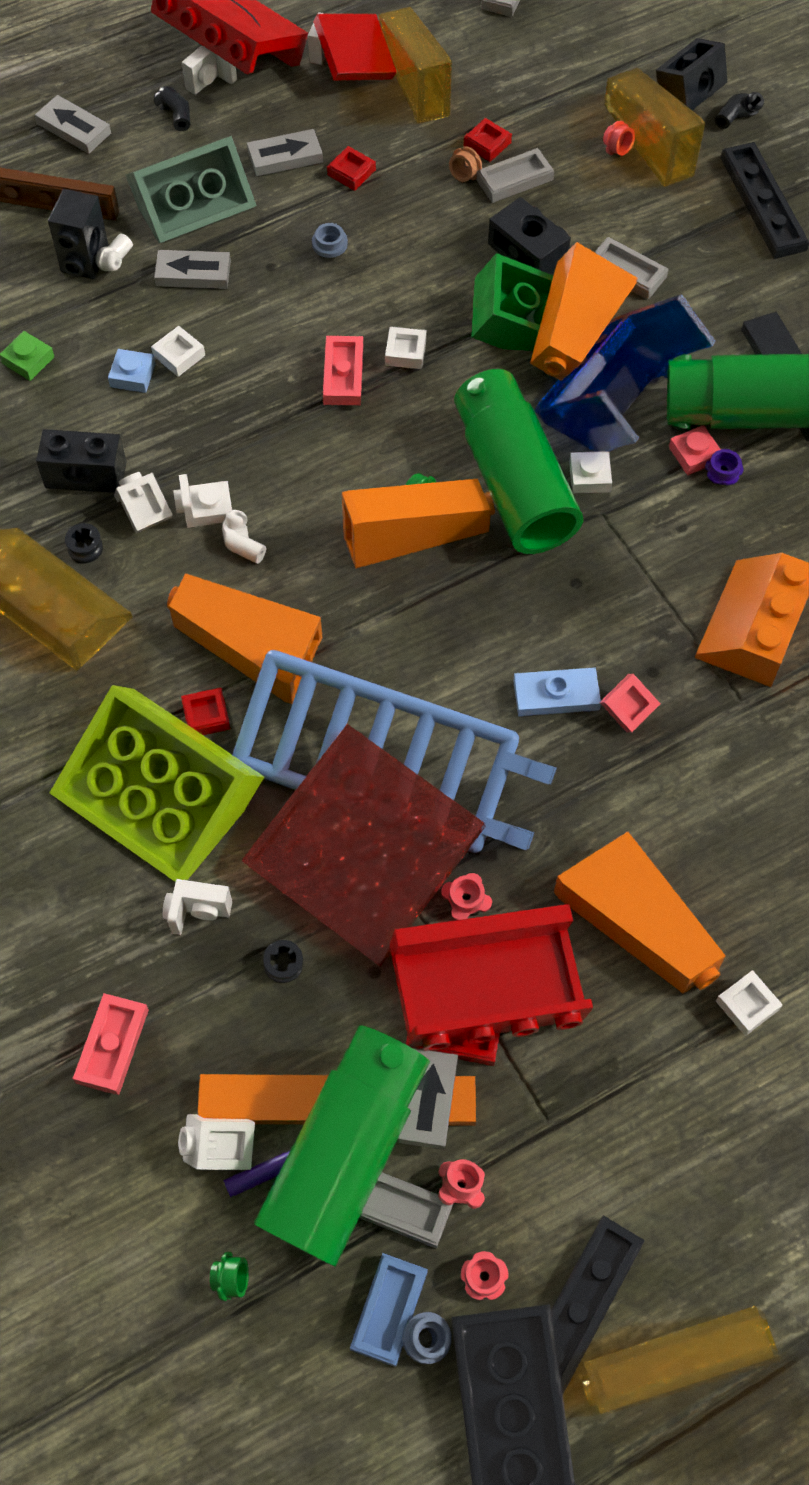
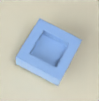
(131, 370)

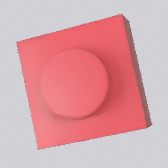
(693, 449)
(630, 703)

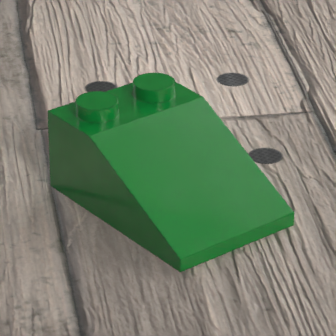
(509, 303)

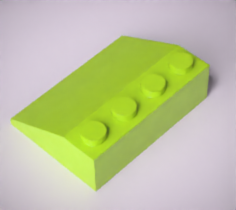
(155, 783)

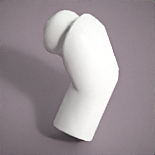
(111, 256)
(237, 538)

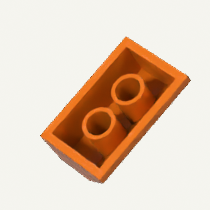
(756, 616)

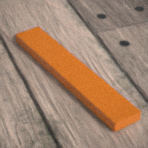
(291, 1098)

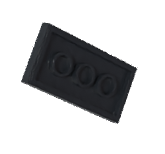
(512, 1398)

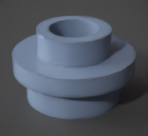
(329, 240)
(440, 1338)

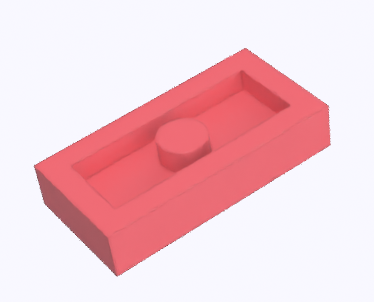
(343, 370)
(110, 1044)

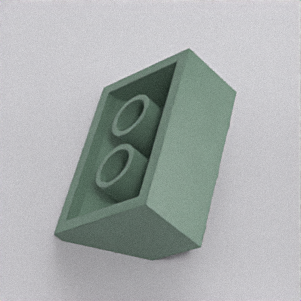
(192, 189)

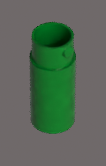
(739, 391)
(517, 463)
(343, 1145)

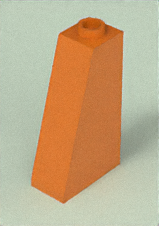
(578, 309)
(412, 518)
(244, 628)
(642, 913)

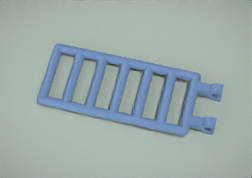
(389, 701)

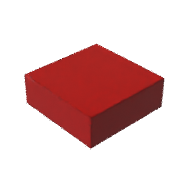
(487, 139)
(351, 168)
(206, 711)

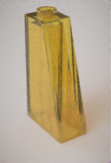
(420, 64)
(664, 128)
(680, 1361)

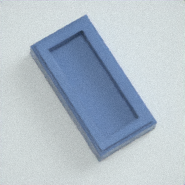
(388, 1309)

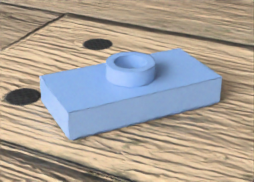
(557, 691)

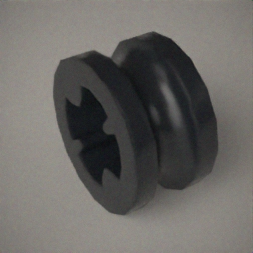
(88, 553)
(293, 969)

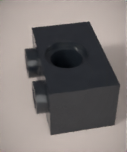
(694, 72)
(77, 233)
(528, 236)
(81, 460)

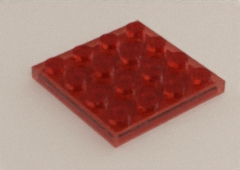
(363, 843)

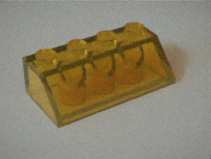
(55, 600)

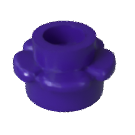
(726, 460)

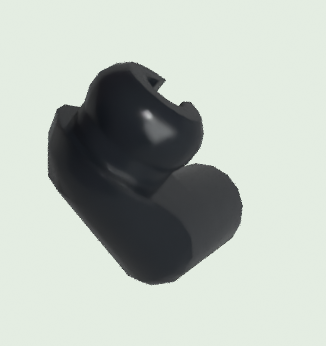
(170, 98)
(739, 106)

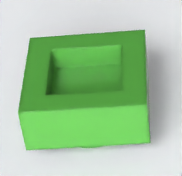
(26, 355)

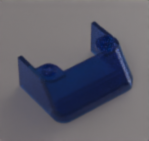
(617, 369)

